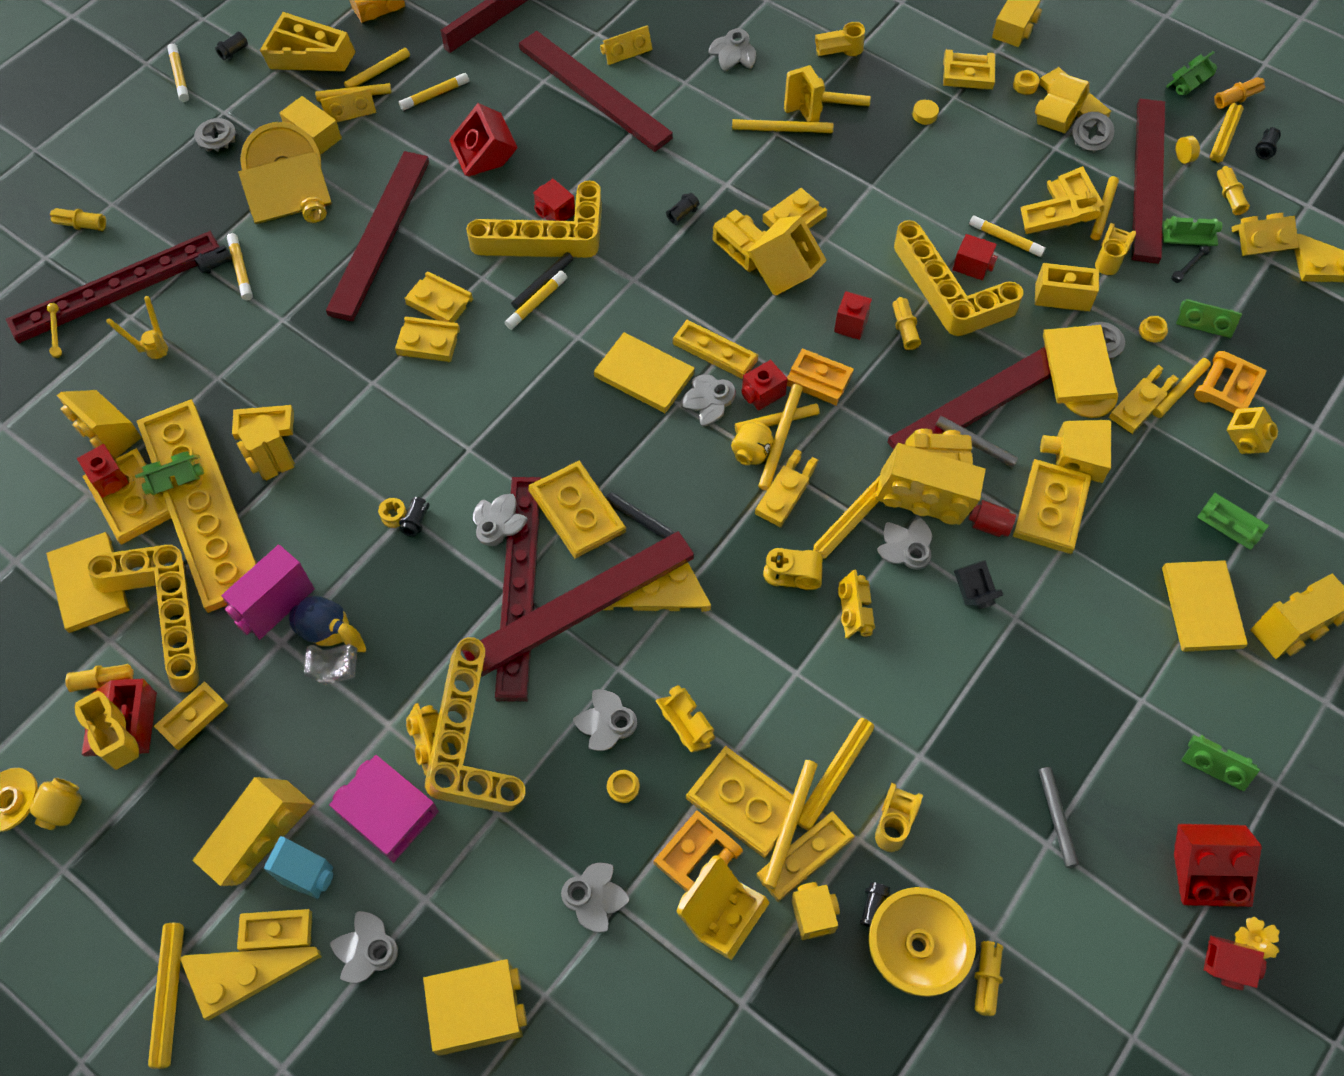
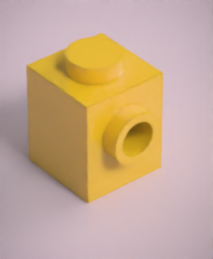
(815, 910)

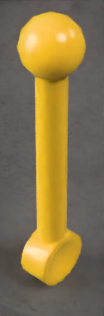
(55, 351)

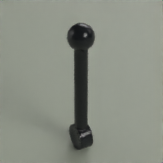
(1178, 276)

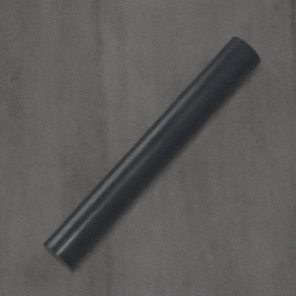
(558, 266)
(639, 516)

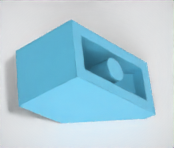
(299, 868)

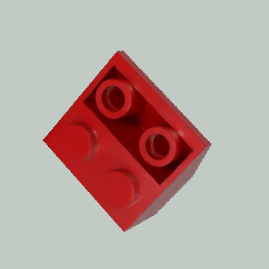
(137, 703)
(1216, 864)

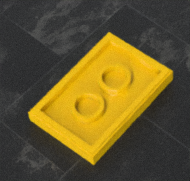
(281, 186)
(1079, 364)
(644, 372)
(1052, 506)
(130, 509)
(577, 509)
(77, 598)
(1204, 606)
(742, 801)

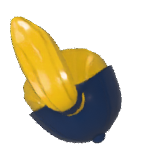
(324, 623)

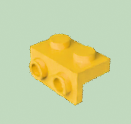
(804, 93)
(1267, 235)

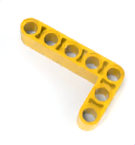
(543, 237)
(953, 307)
(169, 604)
(458, 735)

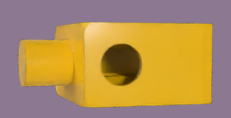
(1082, 447)

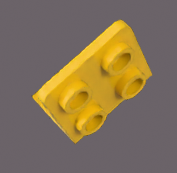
(721, 908)

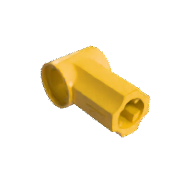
(848, 40)

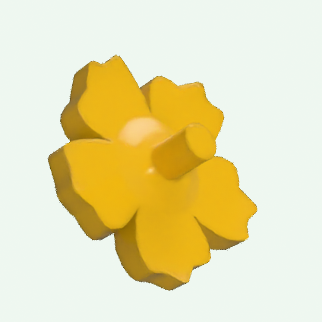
(1259, 937)

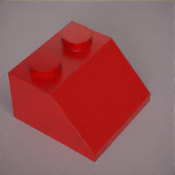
(482, 141)

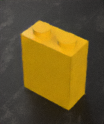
(474, 1007)

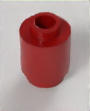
(992, 519)

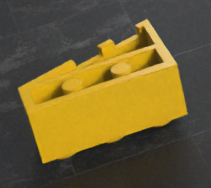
(306, 46)
(1302, 617)
(251, 829)

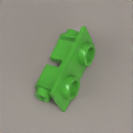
(1200, 68)
(1185, 231)
(1208, 318)
(158, 476)
(1233, 521)
(1227, 766)

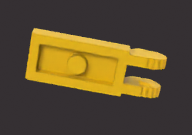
(1060, 212)
(1142, 401)
(785, 490)

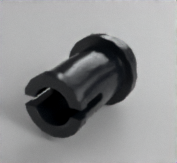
(231, 46)
(1267, 146)
(687, 204)
(212, 259)
(411, 523)
(876, 896)

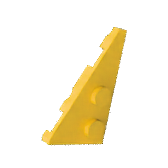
(1319, 261)
(669, 592)
(232, 977)

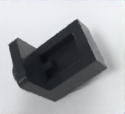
(977, 585)

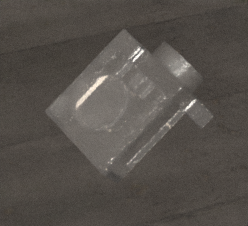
(330, 664)

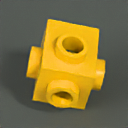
(1252, 430)

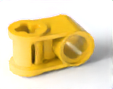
(1113, 250)
(796, 568)
(898, 812)

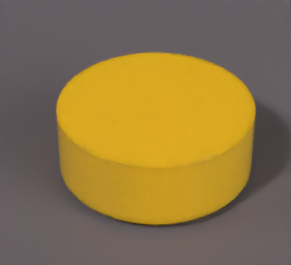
(1026, 82)
(925, 112)
(1187, 149)

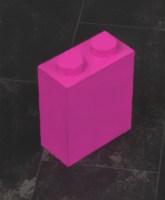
(267, 592)
(383, 807)

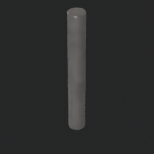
(979, 443)
(1058, 817)

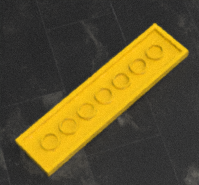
(201, 508)

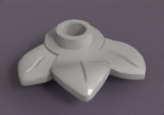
(732, 51)
(706, 400)
(498, 518)
(904, 542)
(601, 721)
(600, 896)
(360, 948)

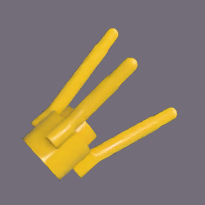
(151, 340)

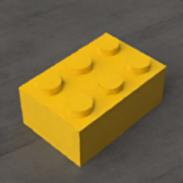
(930, 484)

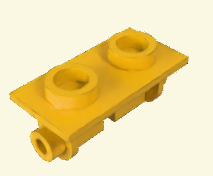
(627, 45)
(349, 105)
(854, 592)
(422, 726)
(693, 731)

